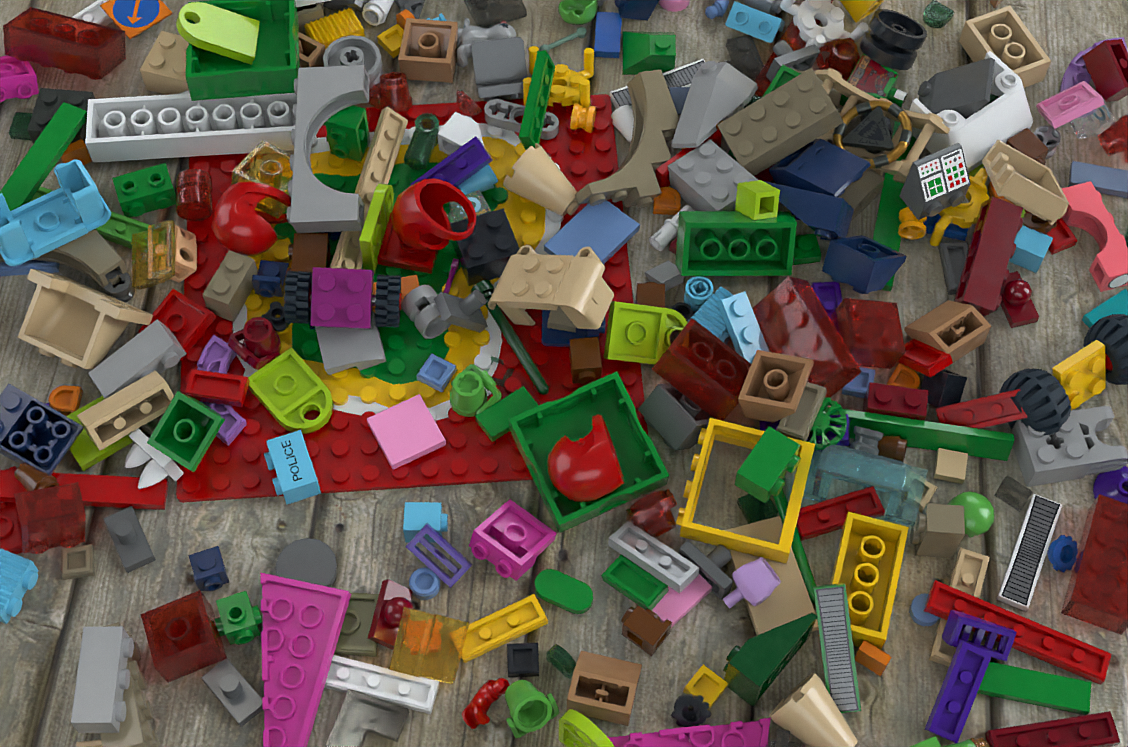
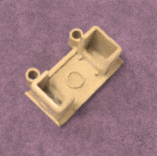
(554, 281)

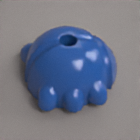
(1063, 553)

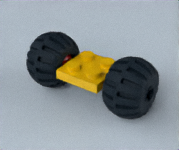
(1075, 380)

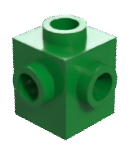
(238, 618)

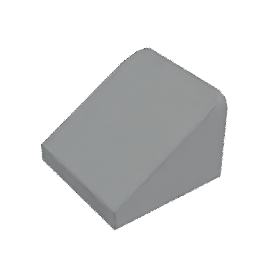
(665, 273)

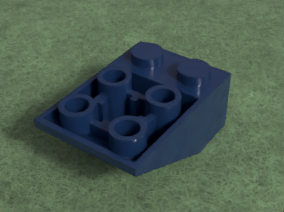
(819, 168)
(33, 431)

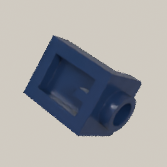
(270, 279)
(209, 569)

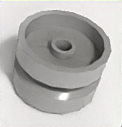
(355, 51)

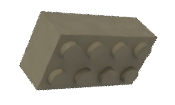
(780, 123)
(136, 728)

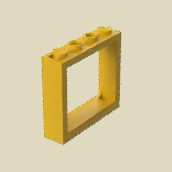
(747, 438)

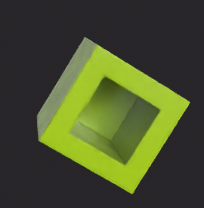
(757, 200)

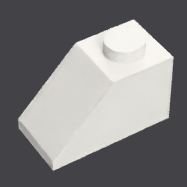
(457, 132)

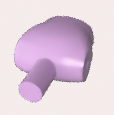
(754, 583)

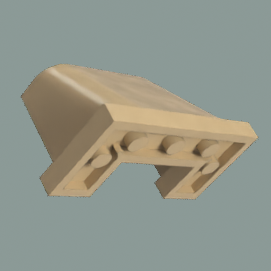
(75, 320)

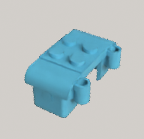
(52, 217)

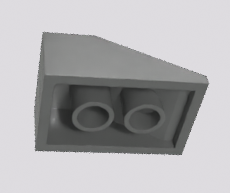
(959, 89)

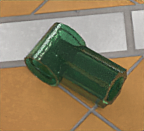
(422, 142)

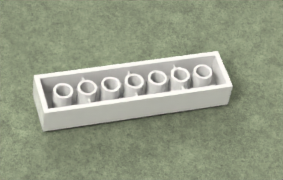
(186, 128)

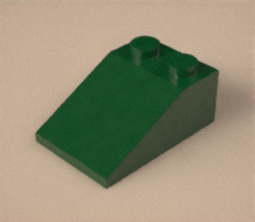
(764, 656)

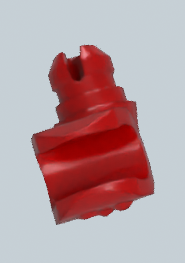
(478, 707)

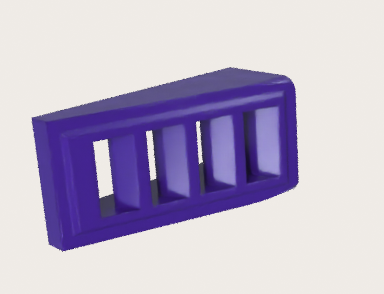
(959, 628)

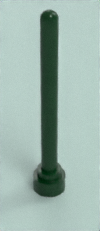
(487, 290)

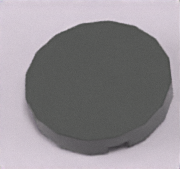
(307, 562)

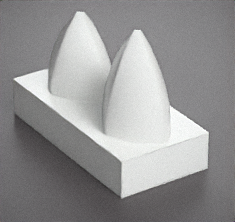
(157, 468)

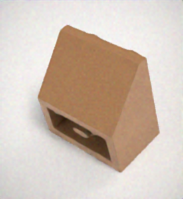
(951, 328)
(604, 687)

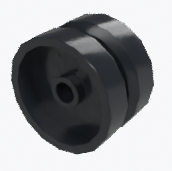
(893, 39)

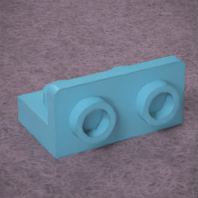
(754, 22)

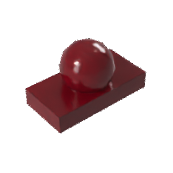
(1017, 301)
(388, 613)

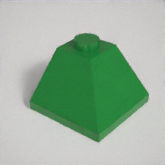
(648, 51)
(186, 430)

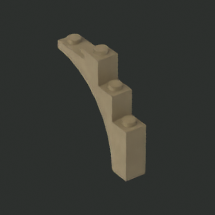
(652, 127)
(88, 255)

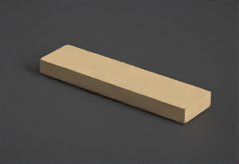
(967, 577)

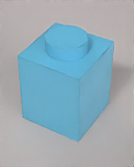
(1030, 248)
(418, 514)

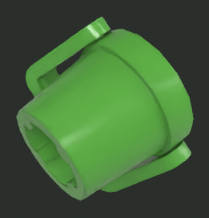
(469, 392)
(528, 708)

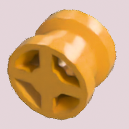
(583, 117)
(910, 226)

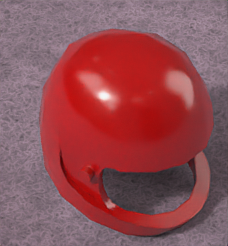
(420, 215)
(240, 225)
(586, 467)

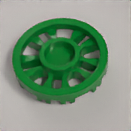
(823, 424)

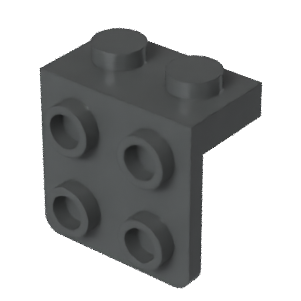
(499, 67)

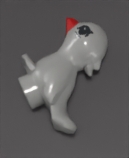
(471, 34)

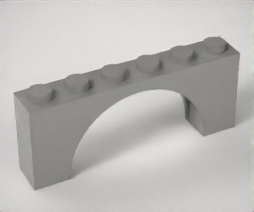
(319, 96)

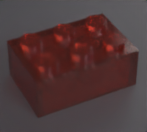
(704, 370)

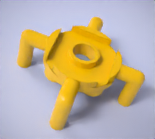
(567, 85)
(965, 213)

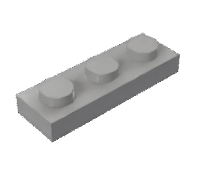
(653, 556)

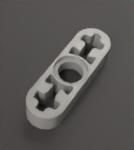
(499, 120)

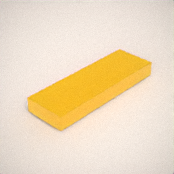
(503, 627)

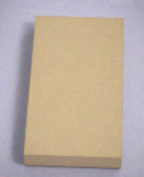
(790, 597)

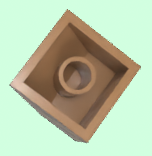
(429, 50)
(774, 386)

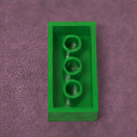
(734, 244)

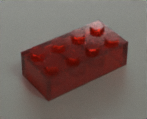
(64, 43)
(800, 327)
(1100, 574)

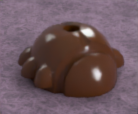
(1036, 223)

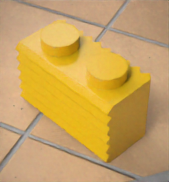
(334, 27)

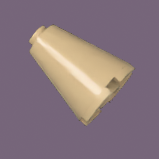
(542, 182)
(813, 716)

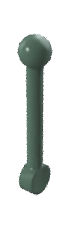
(581, 33)

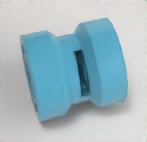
(697, 292)

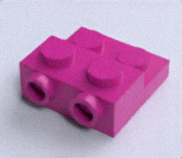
(16, 79)
(511, 540)

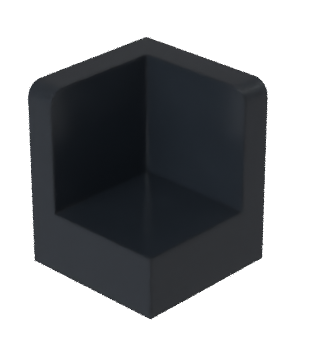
(944, 388)

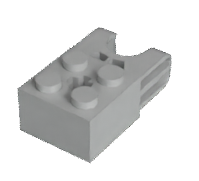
(1070, 451)

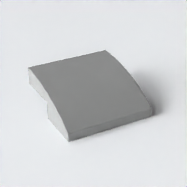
(350, 347)

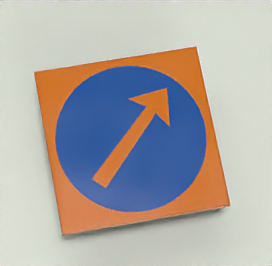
(135, 15)

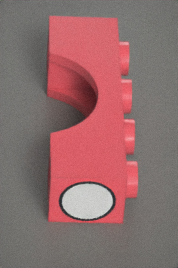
(1091, 215)

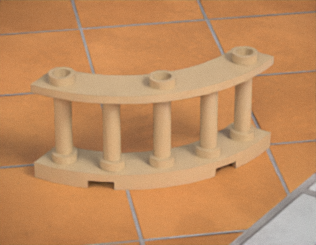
(926, 122)

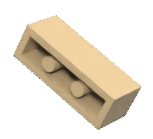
(126, 410)

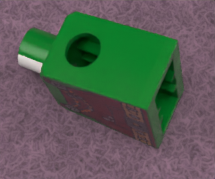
(876, 81)

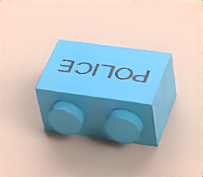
(293, 467)

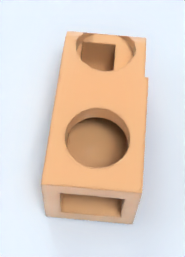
(184, 254)

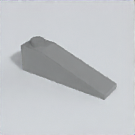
(710, 99)

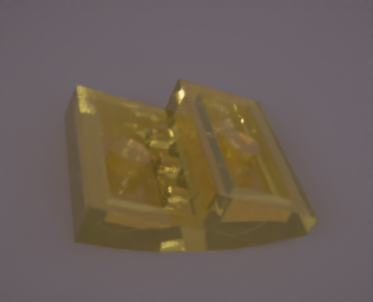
(153, 255)
(428, 645)

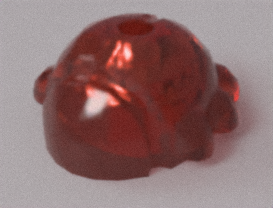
(467, 104)

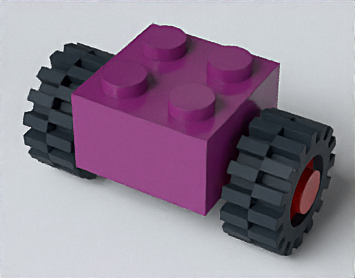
(342, 298)

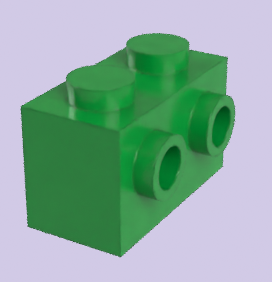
(348, 133)
(145, 190)
(767, 465)

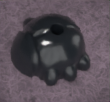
(690, 716)

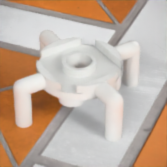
(828, 14)

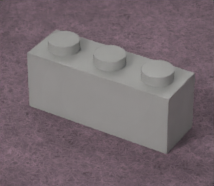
(148, 351)
(102, 680)

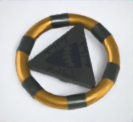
(873, 131)

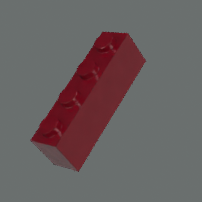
(989, 255)

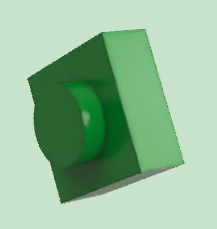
(806, 249)

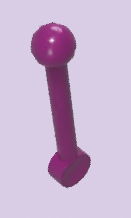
(454, 266)

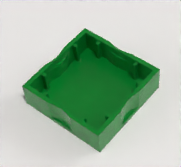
(275, 59)
(544, 425)

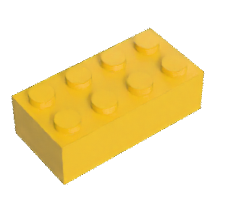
(870, 567)

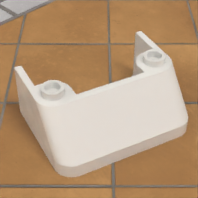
(994, 122)

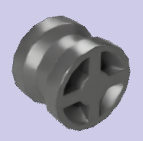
(1050, 137)

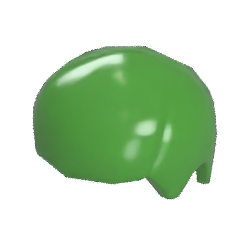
(578, 11)
(977, 512)

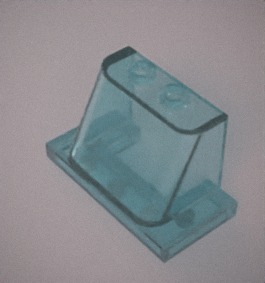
(868, 470)

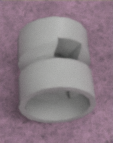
(423, 311)

